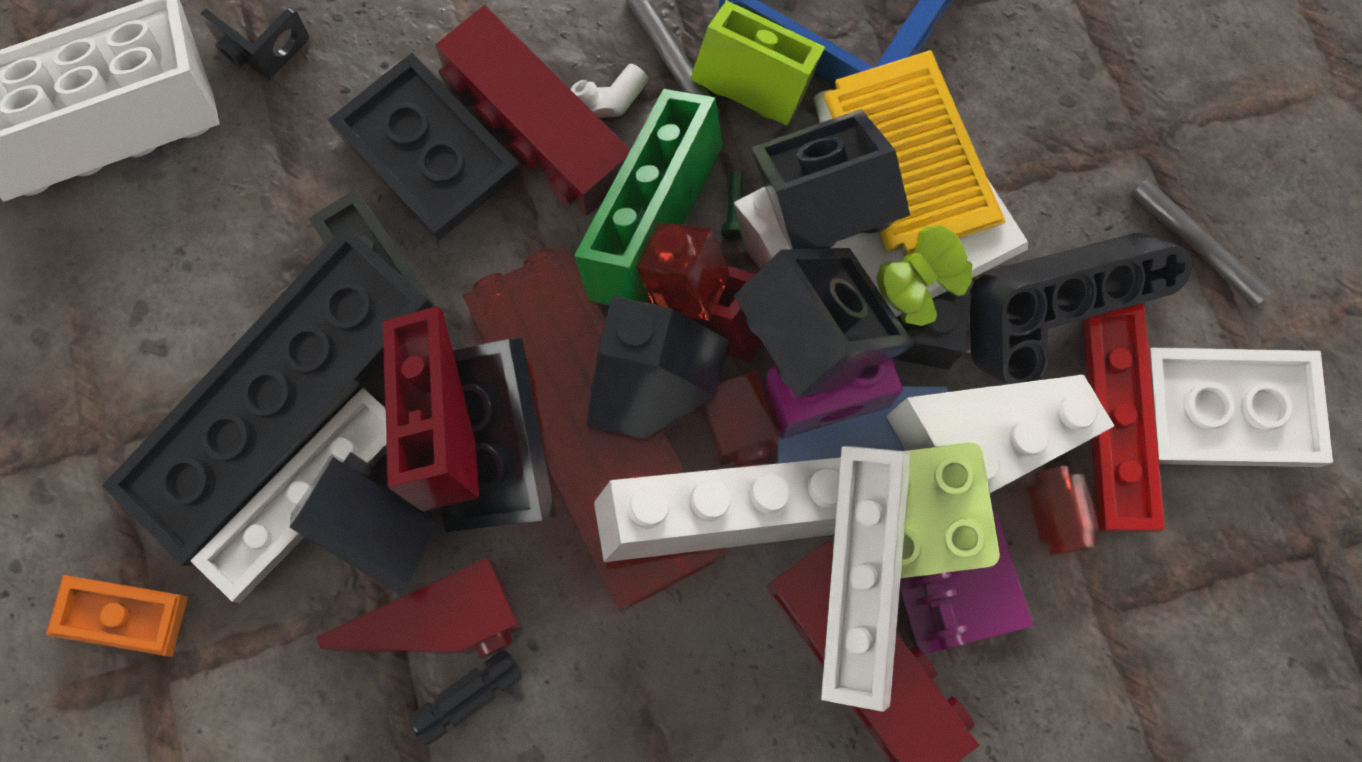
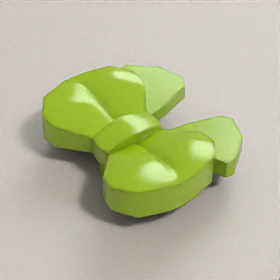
(937, 258)

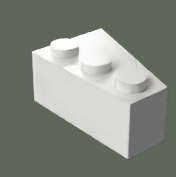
(1012, 423)

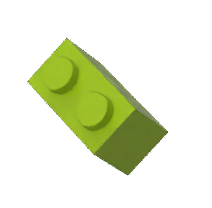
(756, 62)

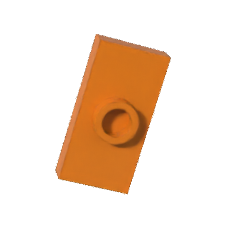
(117, 615)

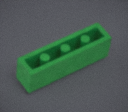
(653, 186)

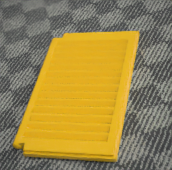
(931, 144)

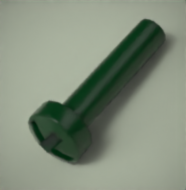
(731, 229)

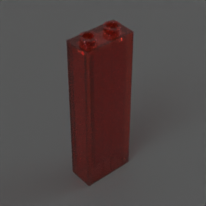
(561, 344)

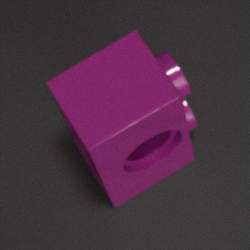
(858, 397)

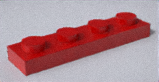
(1126, 454)

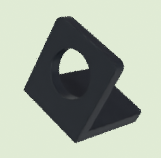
(260, 53)

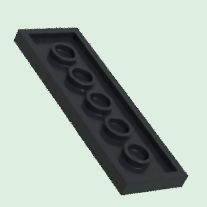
(264, 397)

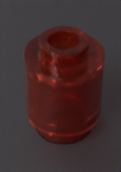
(1063, 511)

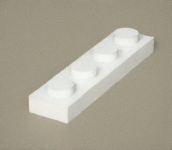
(261, 532)
(865, 577)

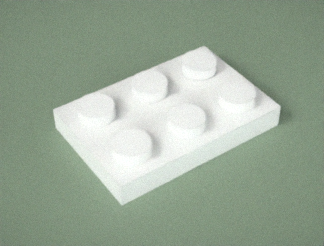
(1240, 407)

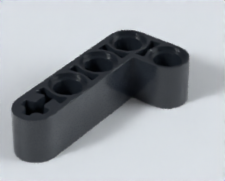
(1023, 300)

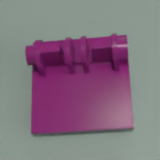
(965, 604)

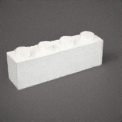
(717, 508)

